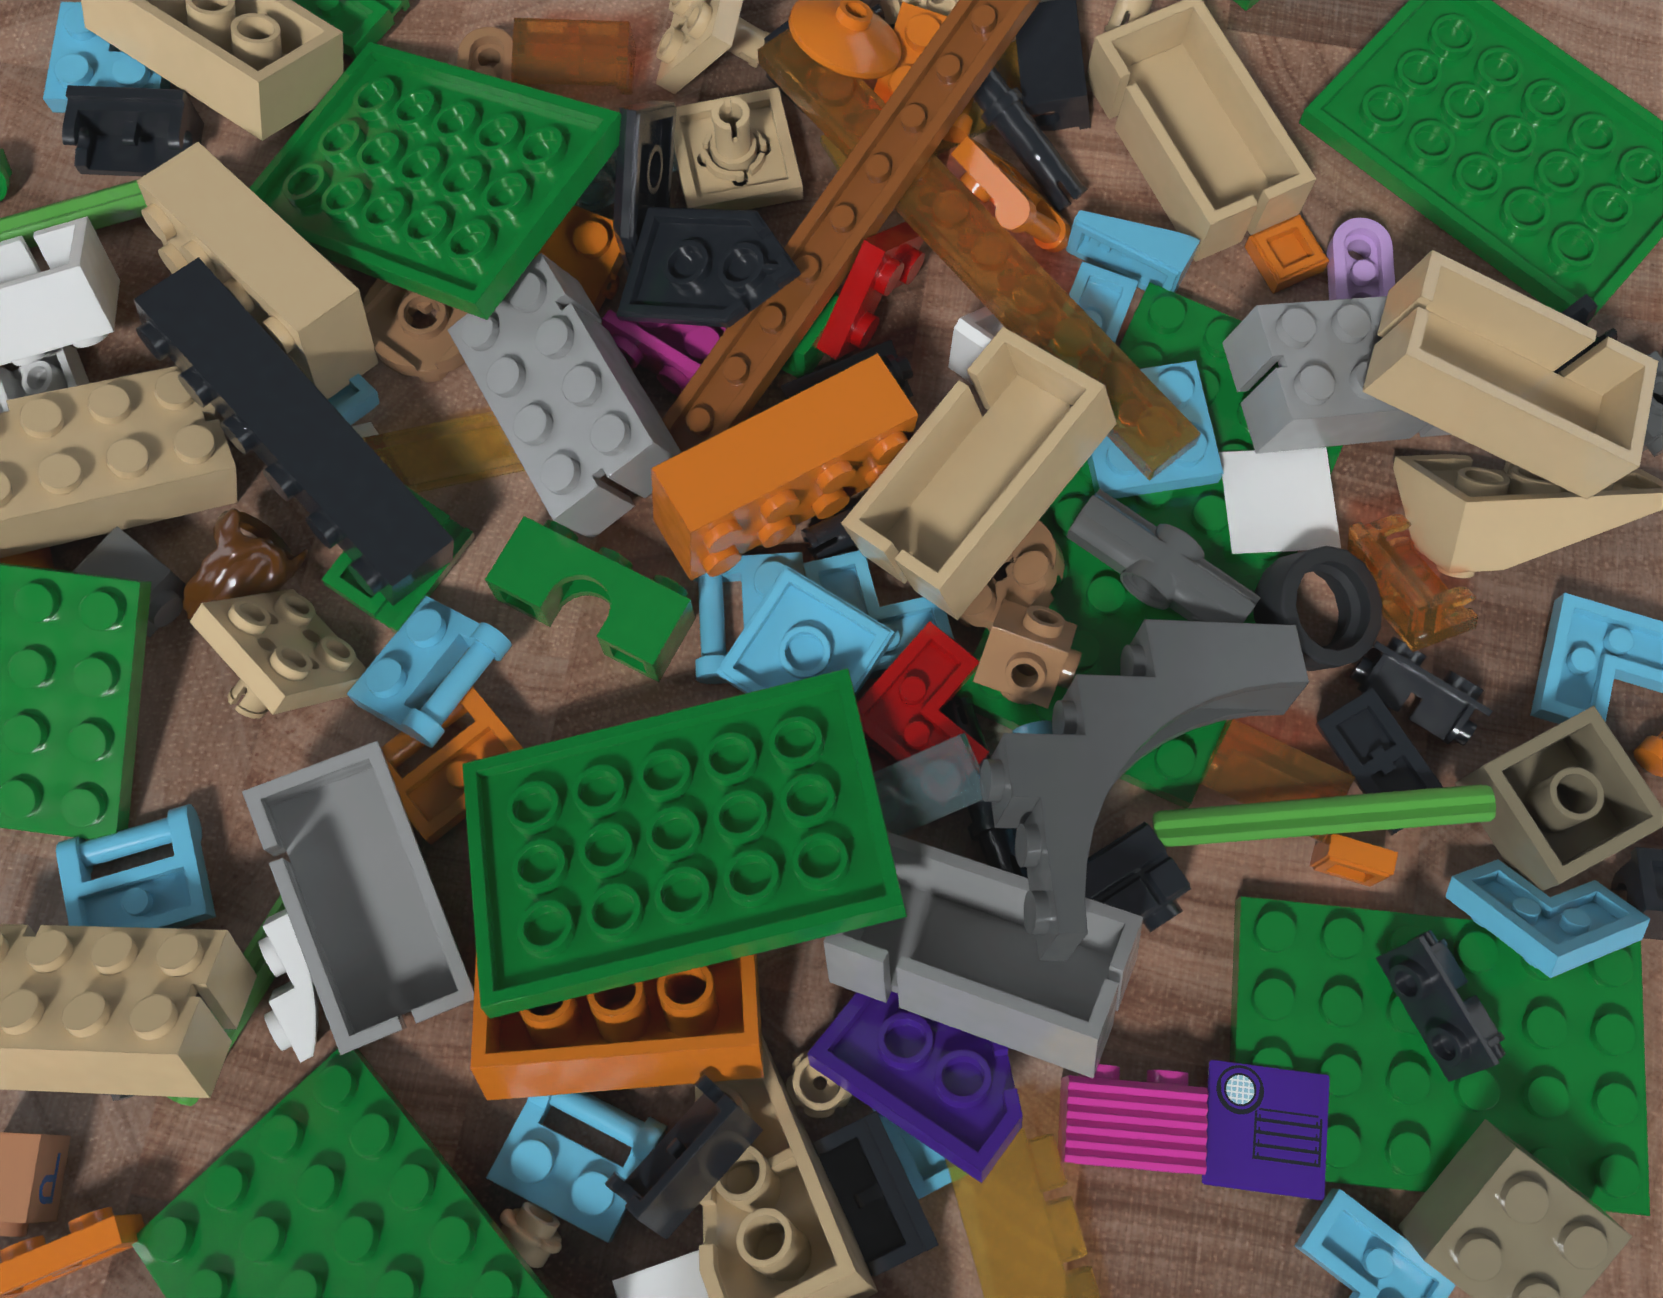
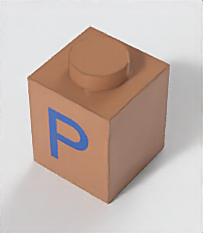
(30, 1179)

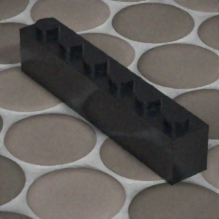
(293, 431)

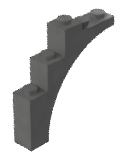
(1056, 783)

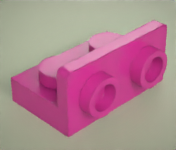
(663, 348)

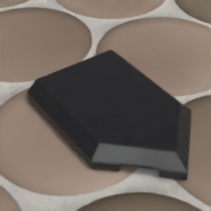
(642, 169)
(703, 267)

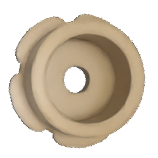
(814, 1101)
(532, 1232)

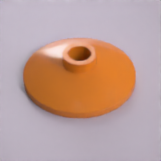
(845, 37)

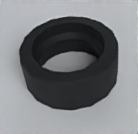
(1355, 596)

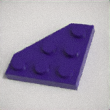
(924, 1078)

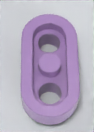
(1364, 277)

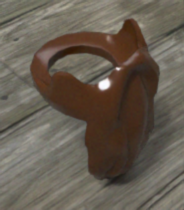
(241, 563)

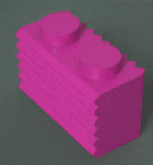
(1134, 1122)

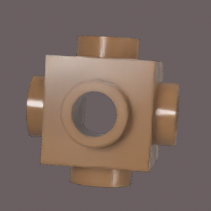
(1028, 654)

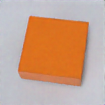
(1286, 253)
(1353, 860)

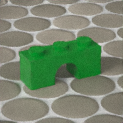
(548, 568)

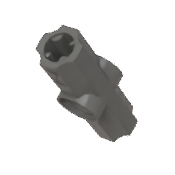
(1159, 563)

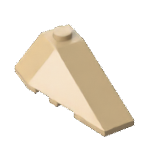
(1501, 518)
(774, 1214)

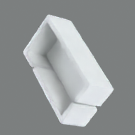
(60, 305)

